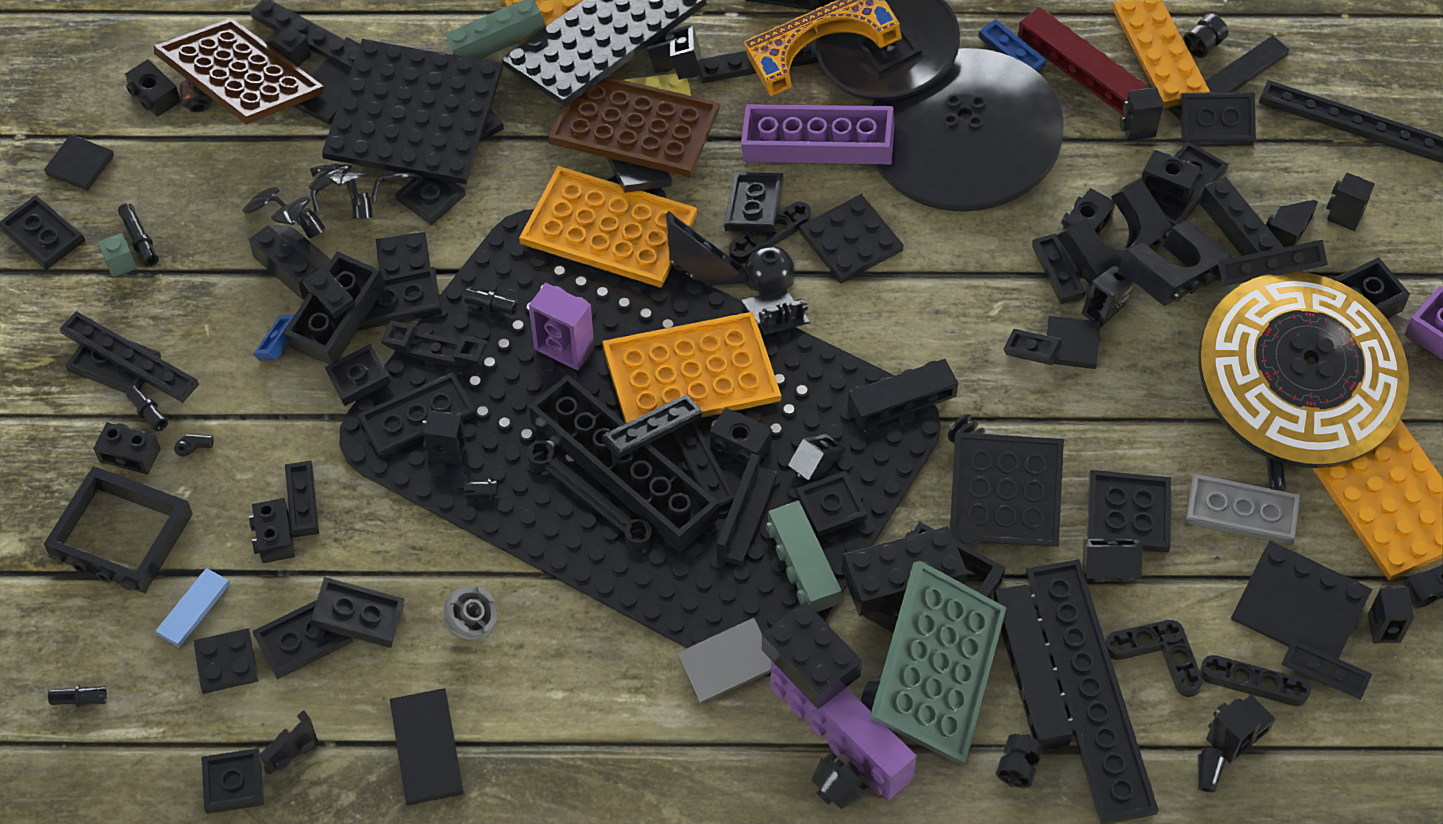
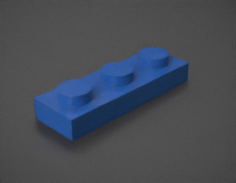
(1006, 42)

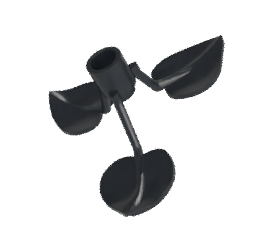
(361, 201)
(288, 214)

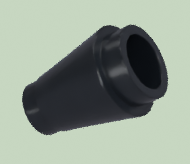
(1210, 767)

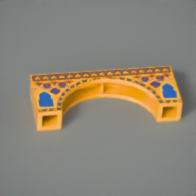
(775, 49)

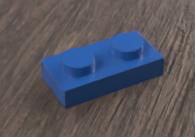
(274, 341)

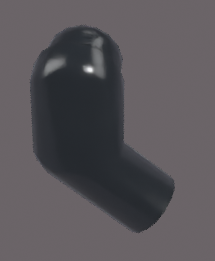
(191, 442)

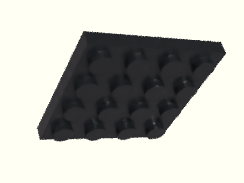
(1008, 487)

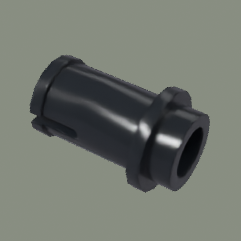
(481, 488)

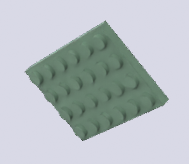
(938, 663)

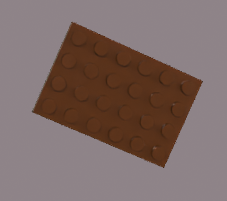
(238, 70)
(637, 125)

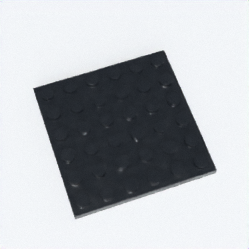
(413, 111)

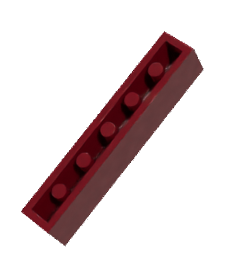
(1078, 58)

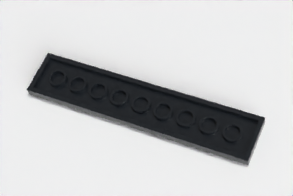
(1092, 693)

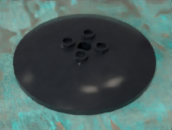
(916, 63)

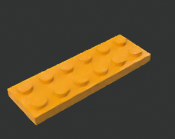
(1159, 49)

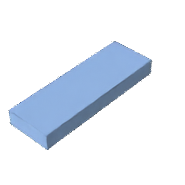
(192, 607)

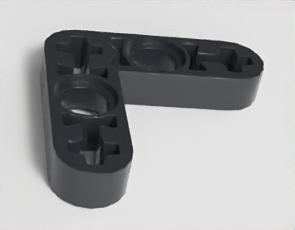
(1167, 645)

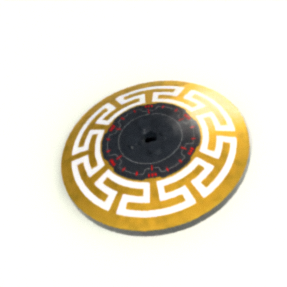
(1281, 403)

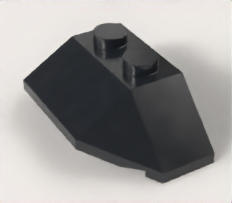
(700, 256)

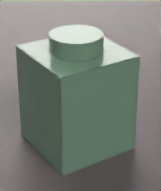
(117, 255)

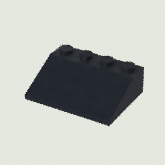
(1300, 601)

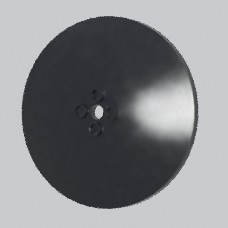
(979, 159)

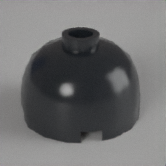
(769, 270)

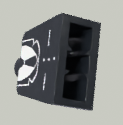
(1110, 285)

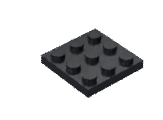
(851, 238)
(1130, 508)

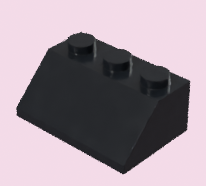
(287, 256)

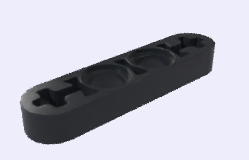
(785, 217)
(1255, 675)

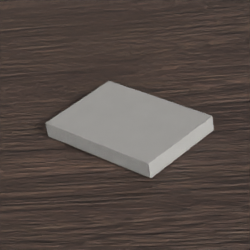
(726, 661)

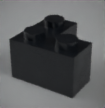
(677, 50)
(1238, 726)

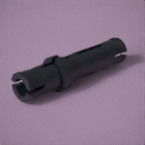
(141, 242)

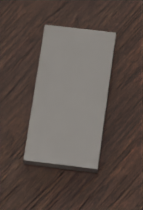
(1243, 509)

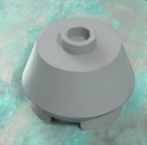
(470, 613)

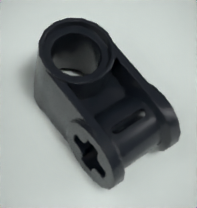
(1426, 586)

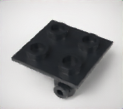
(777, 311)

